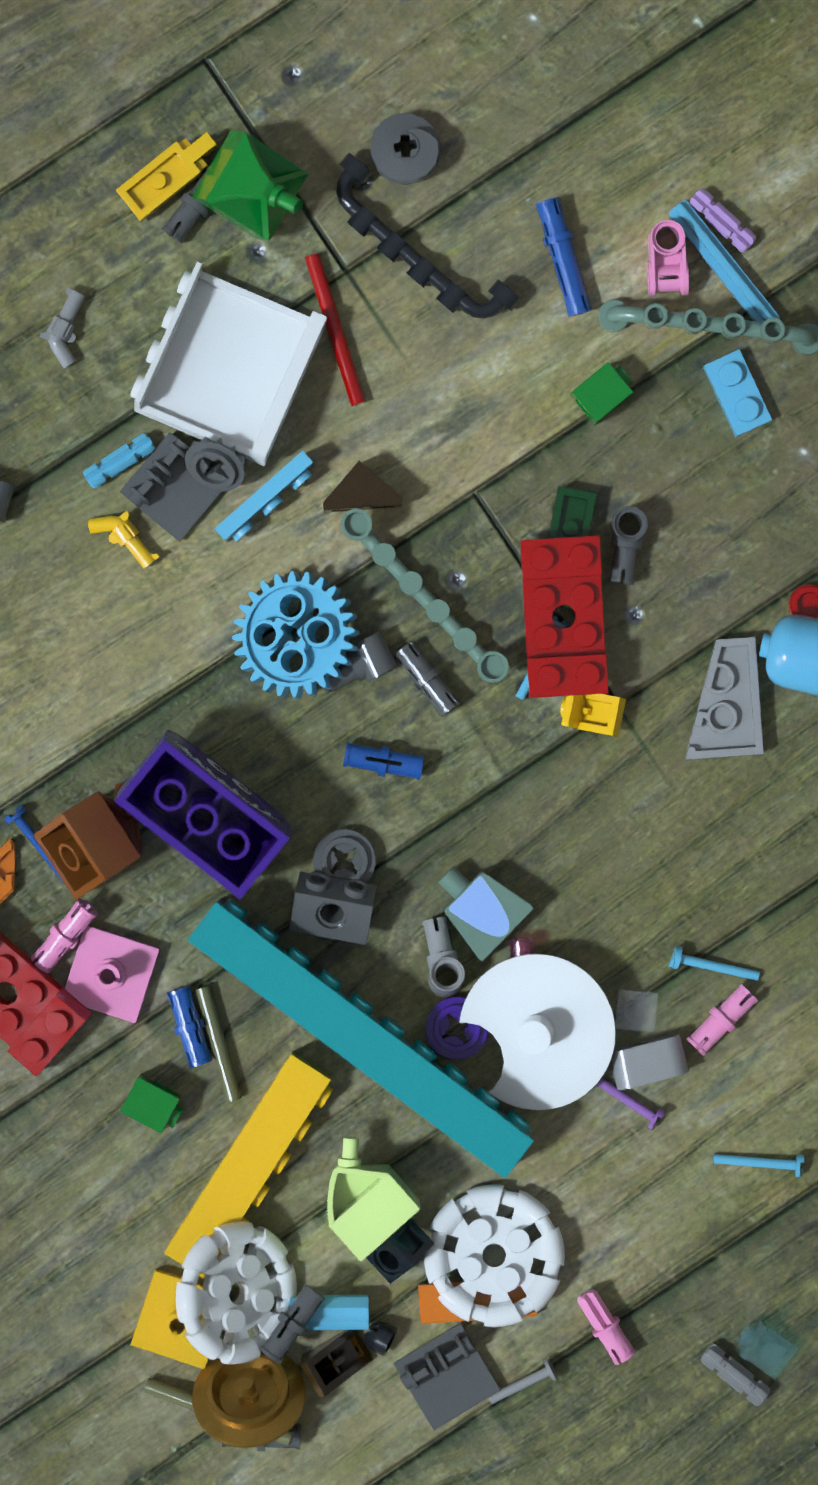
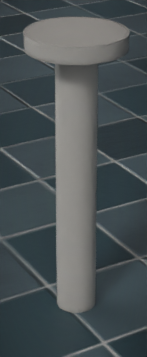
(525, 1382)

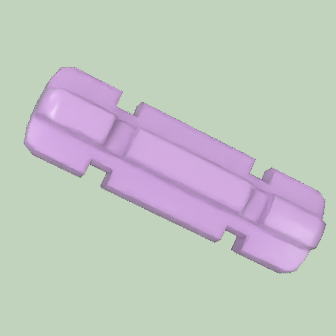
(722, 220)

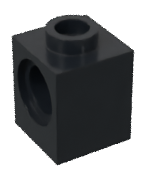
(400, 1251)

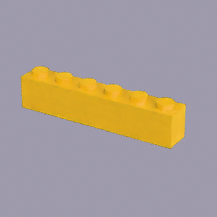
(255, 1153)

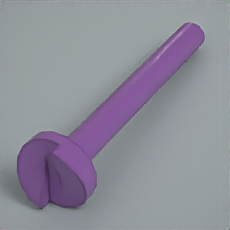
(632, 1103)

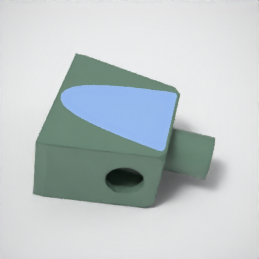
(482, 910)

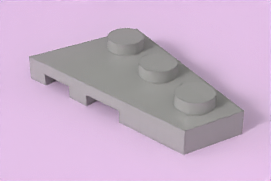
(729, 704)

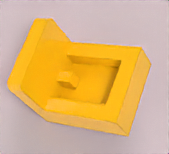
(593, 713)

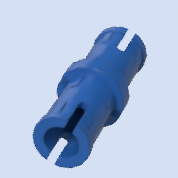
(356, 757)
(189, 1026)

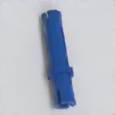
(562, 251)

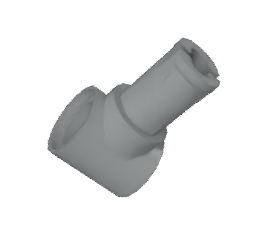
(441, 957)

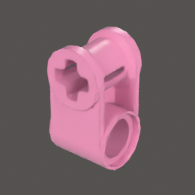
(667, 262)

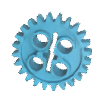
(319, 659)

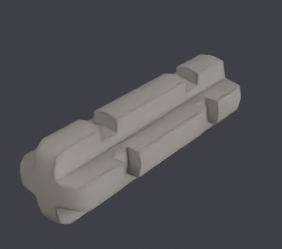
(735, 1374)

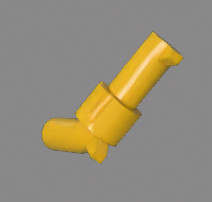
(125, 534)

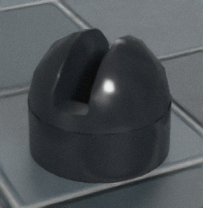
(380, 1337)

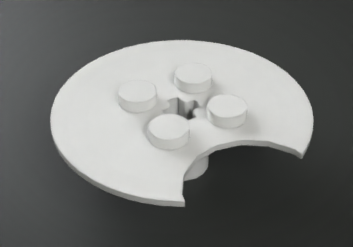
(550, 1029)

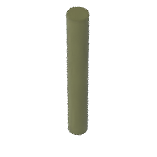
(218, 1043)

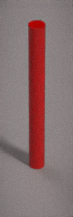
(335, 329)

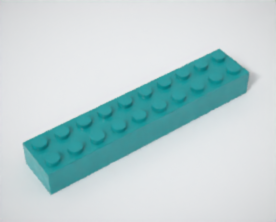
(362, 1037)

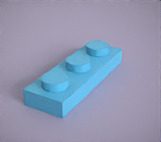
(266, 498)

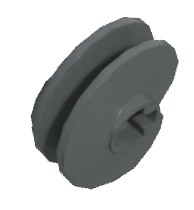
(388, 138)

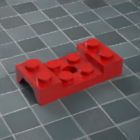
(572, 657)
(41, 1015)

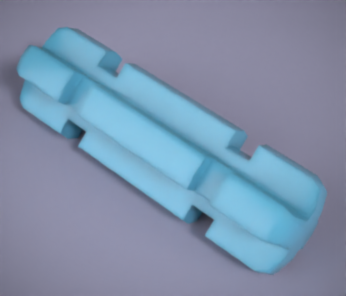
(119, 460)

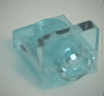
(765, 1348)

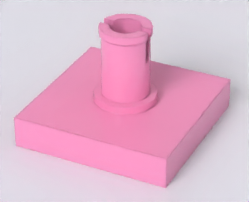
(111, 973)

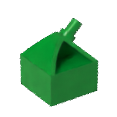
(251, 185)

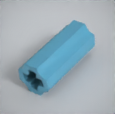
(340, 1313)

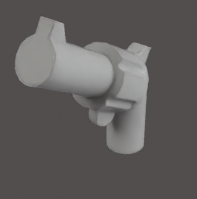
(62, 328)

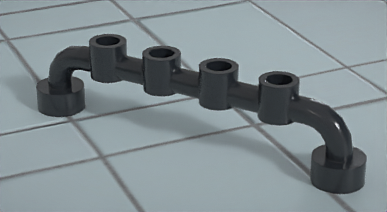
(420, 268)

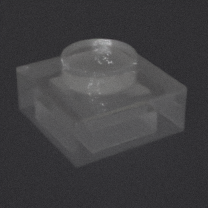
(636, 1010)

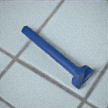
(29, 832)

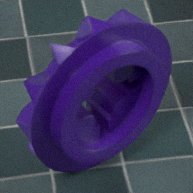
(453, 1046)

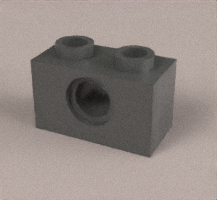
(343, 922)

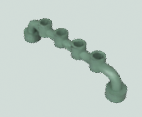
(615, 315)
(491, 665)

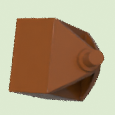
(91, 842)

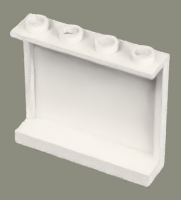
(227, 365)

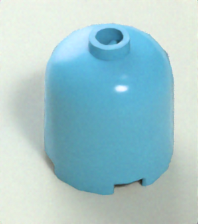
(793, 653)

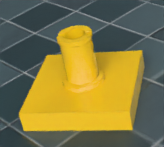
(159, 1325)

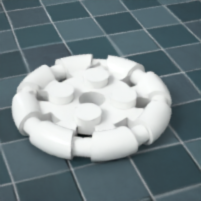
(494, 1280)
(255, 1296)

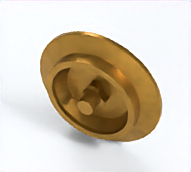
(249, 1401)

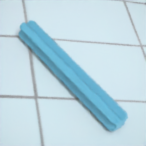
(722, 263)

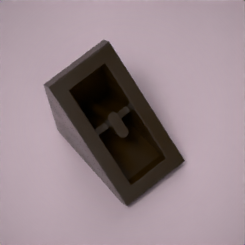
(362, 491)
(335, 1361)

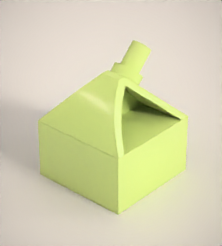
(366, 1201)

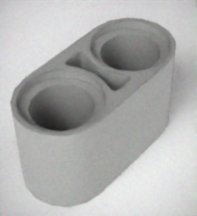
(648, 1061)

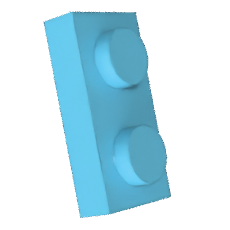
(737, 393)

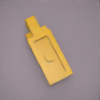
(166, 175)

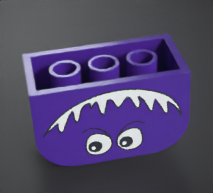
(204, 812)

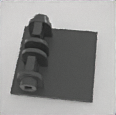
(167, 489)
(446, 1376)

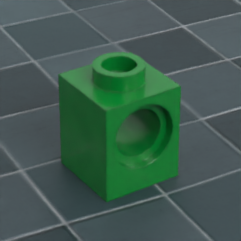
(602, 392)
(152, 1104)

